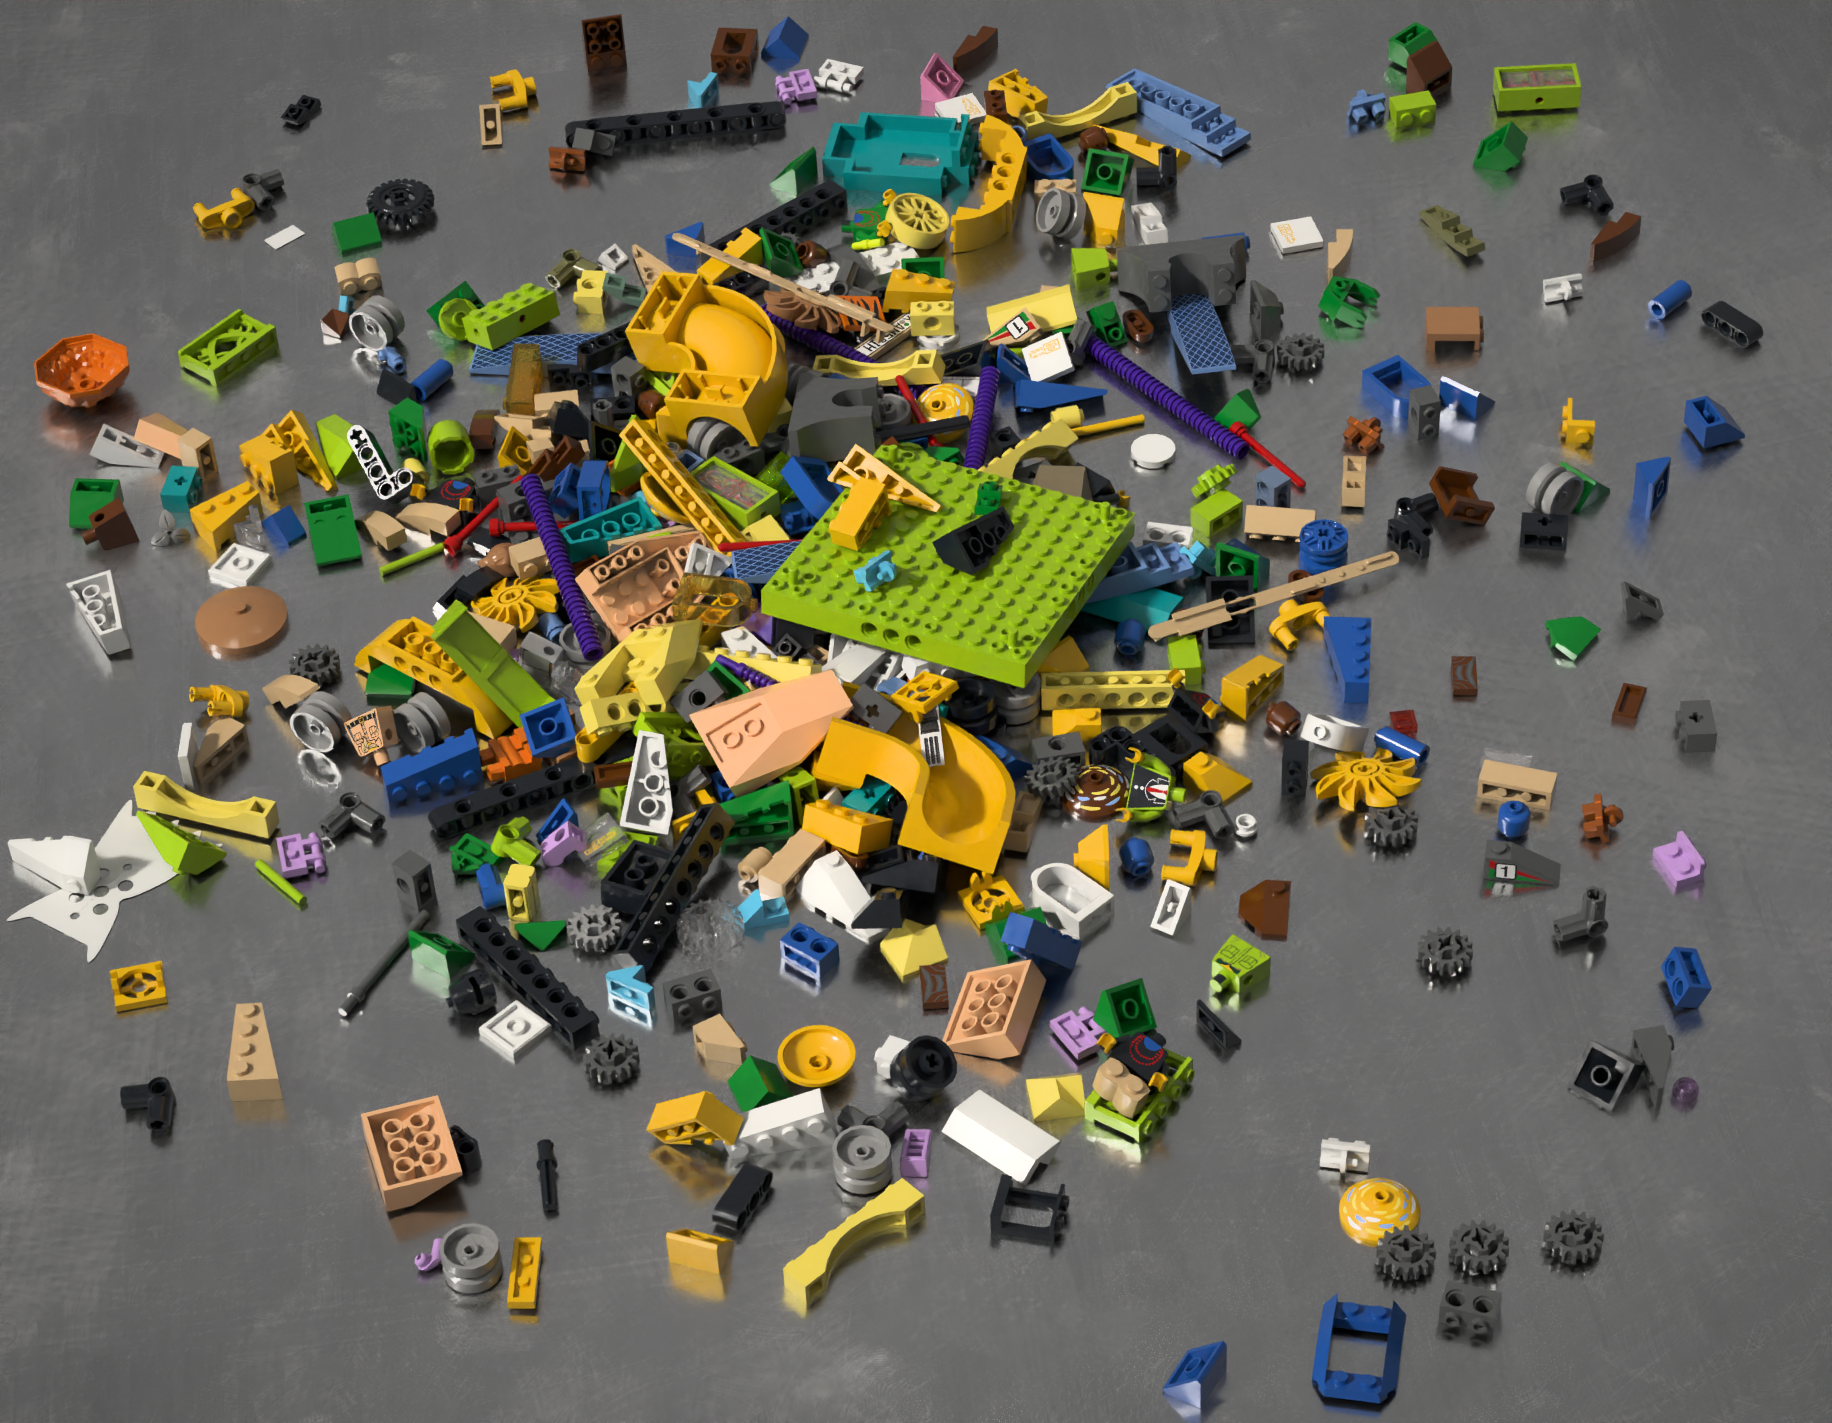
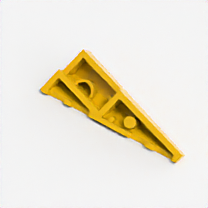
(1141, 146)
(296, 434)
(863, 464)

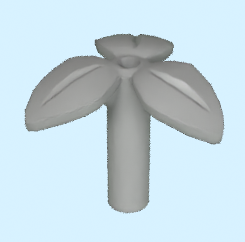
(167, 523)

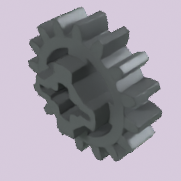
(1300, 351)
(315, 663)
(1051, 778)
(1391, 823)
(1445, 951)
(611, 1058)
(1573, 1236)
(1479, 1246)
(1405, 1253)

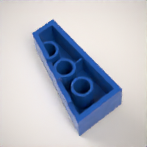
(1349, 649)
(434, 769)
(1040, 942)

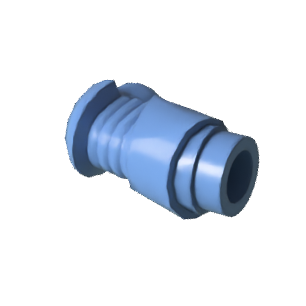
(393, 359)

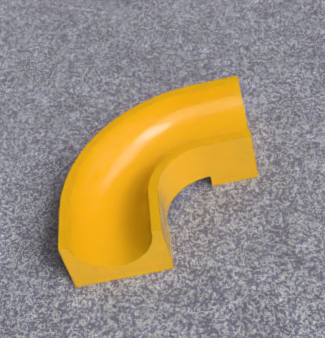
(719, 346)
(952, 808)

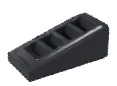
(886, 859)

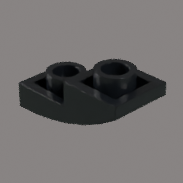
(302, 110)
(569, 375)
(1406, 536)
(483, 542)
(478, 583)
(789, 647)

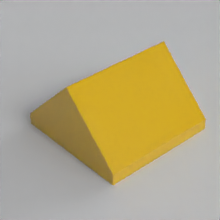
(515, 451)
(698, 1249)

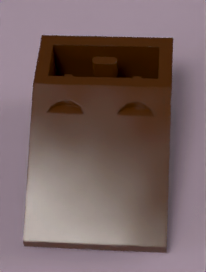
(603, 42)

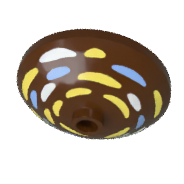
(1097, 792)

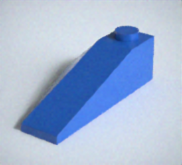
(1040, 395)
(1013, 760)

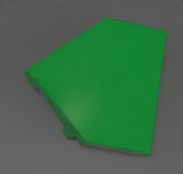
(1571, 634)
(389, 683)
(472, 853)

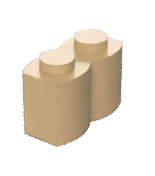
(358, 276)
(1121, 1088)

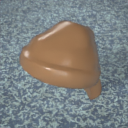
(499, 560)

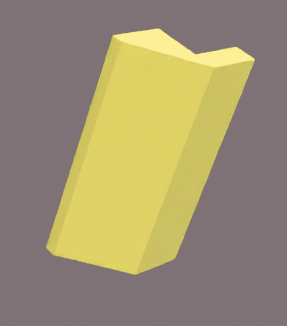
(1049, 308)

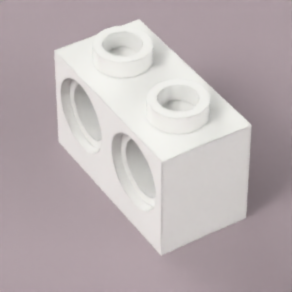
(1167, 534)

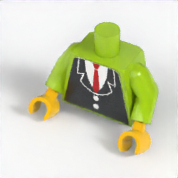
(1150, 789)

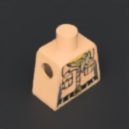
(373, 733)

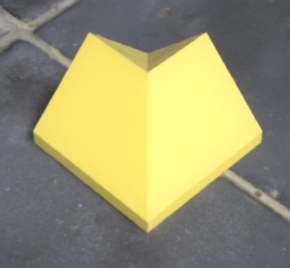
(913, 947)
(1056, 1097)

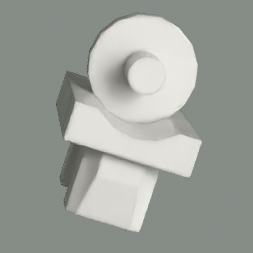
(1562, 287)
(1345, 1155)

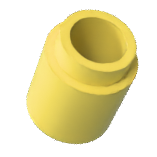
(1070, 415)
(416, 466)

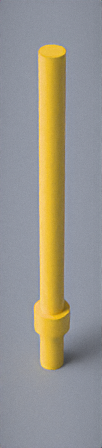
(1109, 425)

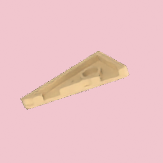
(648, 266)

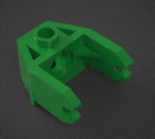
(1335, 296)

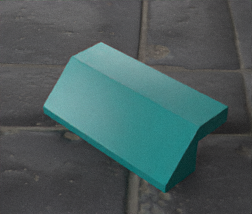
(1146, 606)

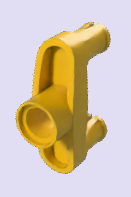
(521, 87)
(226, 214)
(1295, 617)
(222, 699)
(1200, 858)

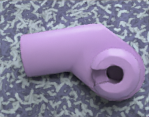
(428, 1262)

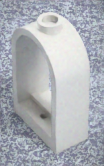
(1334, 732)
(1087, 918)

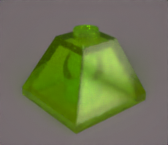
(773, 478)

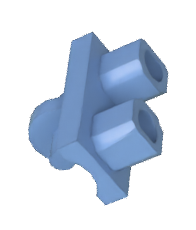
(1365, 104)

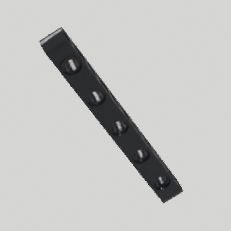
(683, 124)
(523, 793)

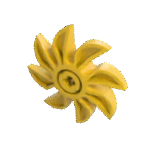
(519, 602)
(1372, 779)

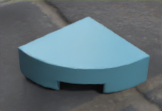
(346, 302)

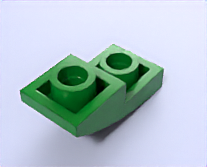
(988, 497)

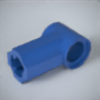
(491, 886)

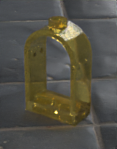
(713, 586)

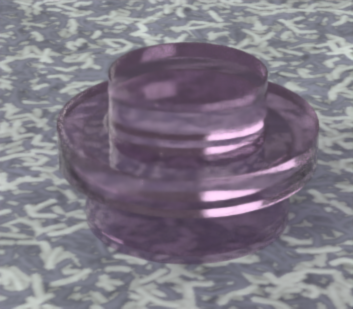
(1685, 1089)

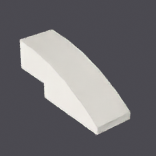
(1150, 223)

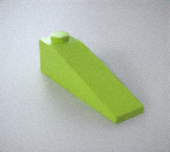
(336, 447)
(180, 847)

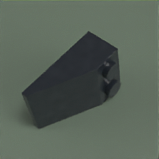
(968, 360)
(1242, 626)
(918, 874)
(633, 876)

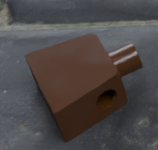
(111, 527)

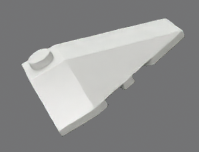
(65, 862)
(836, 891)

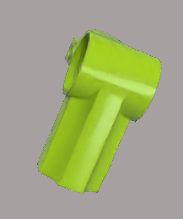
(510, 842)

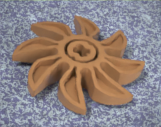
(801, 311)

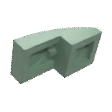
(617, 287)

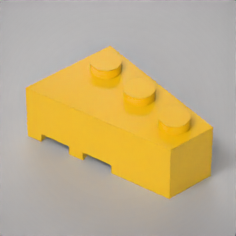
(1019, 95)
(746, 247)
(913, 287)
(270, 463)
(860, 514)
(216, 517)
(1250, 687)
(847, 827)
(694, 1118)

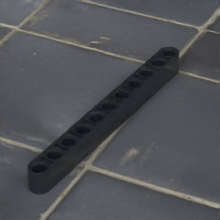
(615, 344)

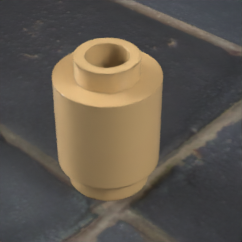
(753, 862)

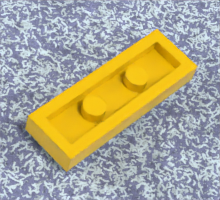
(524, 1273)

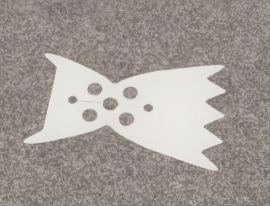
(121, 845)

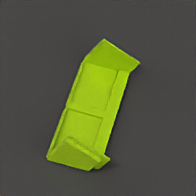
(488, 663)

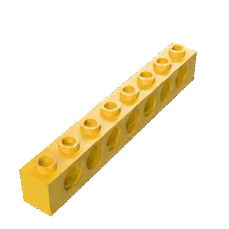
(680, 484)

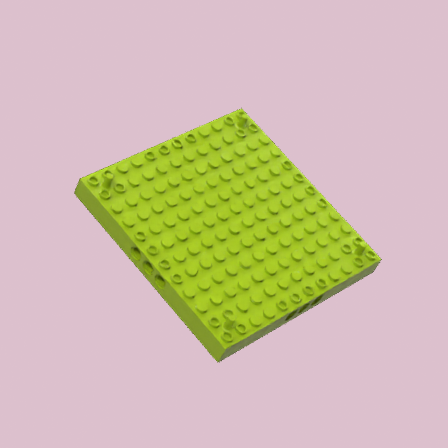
(981, 623)

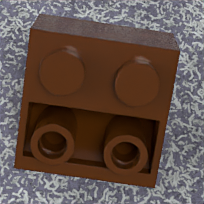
(1428, 70)

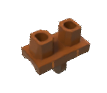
(567, 158)
(1367, 431)
(1603, 818)

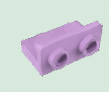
(1681, 861)

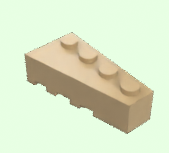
(251, 1060)

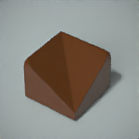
(335, 323)

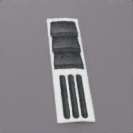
(931, 737)

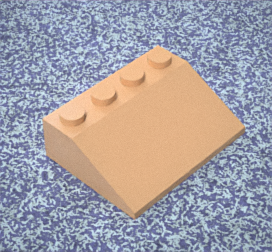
(995, 1010)
(410, 1151)

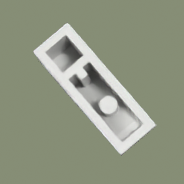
(121, 449)

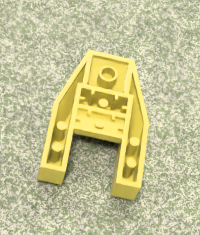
(650, 657)

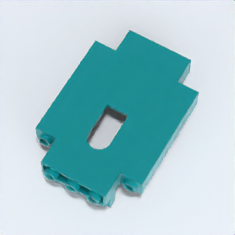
(872, 152)

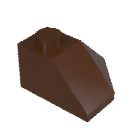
(1267, 908)

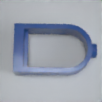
(1043, 147)
(1385, 372)
(810, 484)
(593, 488)

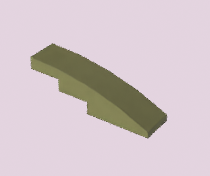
(1448, 228)

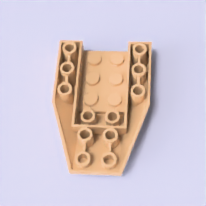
(639, 582)
(770, 728)

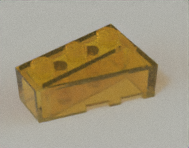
(524, 379)

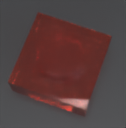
(1403, 721)

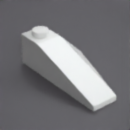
(856, 663)
(648, 793)

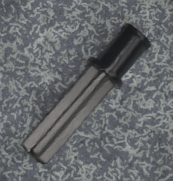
(547, 1167)

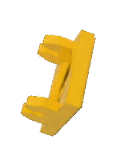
(939, 689)
(1000, 906)
(158, 996)

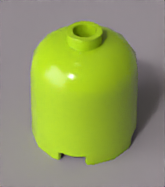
(450, 447)

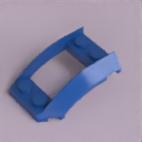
(1363, 1318)

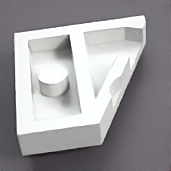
(706, 561)

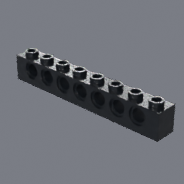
(794, 215)
(674, 887)
(528, 977)

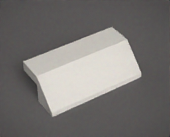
(1001, 1136)

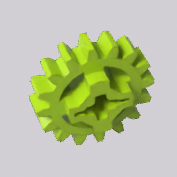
(1214, 480)

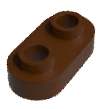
(1138, 326)
(1309, 597)
(856, 861)

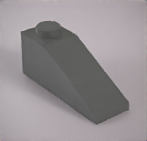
(1653, 1049)

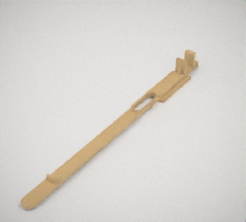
(832, 301)
(1216, 613)

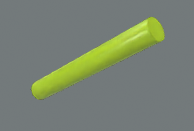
(413, 558)
(281, 882)

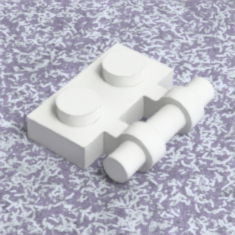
(843, 72)

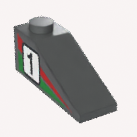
(1515, 863)

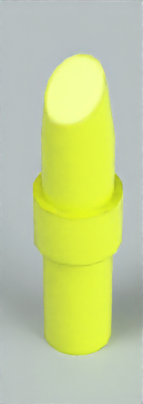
(868, 244)

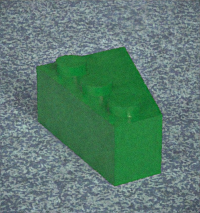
(761, 814)

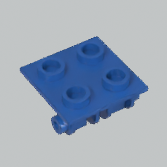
(797, 518)

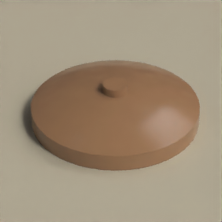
(241, 620)

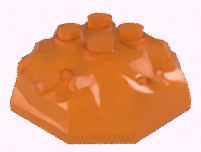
(82, 370)

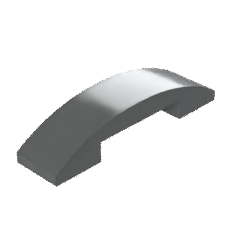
(865, 277)

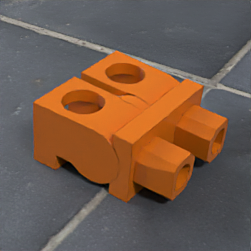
(509, 757)

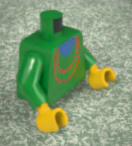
(870, 222)

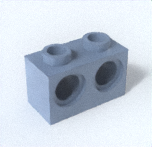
(1272, 488)

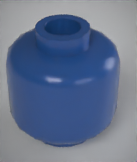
(1130, 636)
(1513, 818)
(1136, 856)

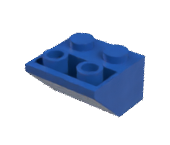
(1710, 422)

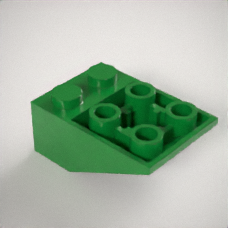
(332, 530)

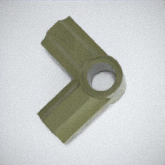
(570, 266)

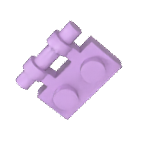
(799, 84)
(292, 855)
(1075, 1034)

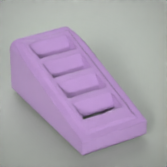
(915, 1155)

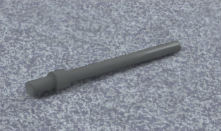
(358, 992)

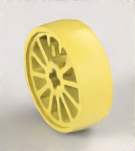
(917, 220)

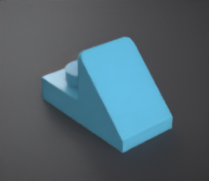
(703, 92)
(763, 913)
(631, 986)

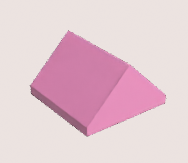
(939, 81)

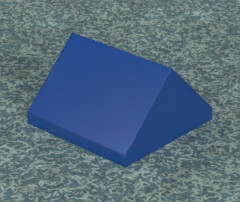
(785, 41)
(1463, 399)
(1651, 484)
(549, 729)
(1198, 1373)

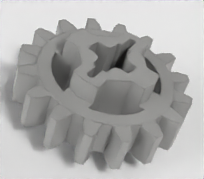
(594, 927)

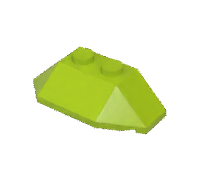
(626, 467)

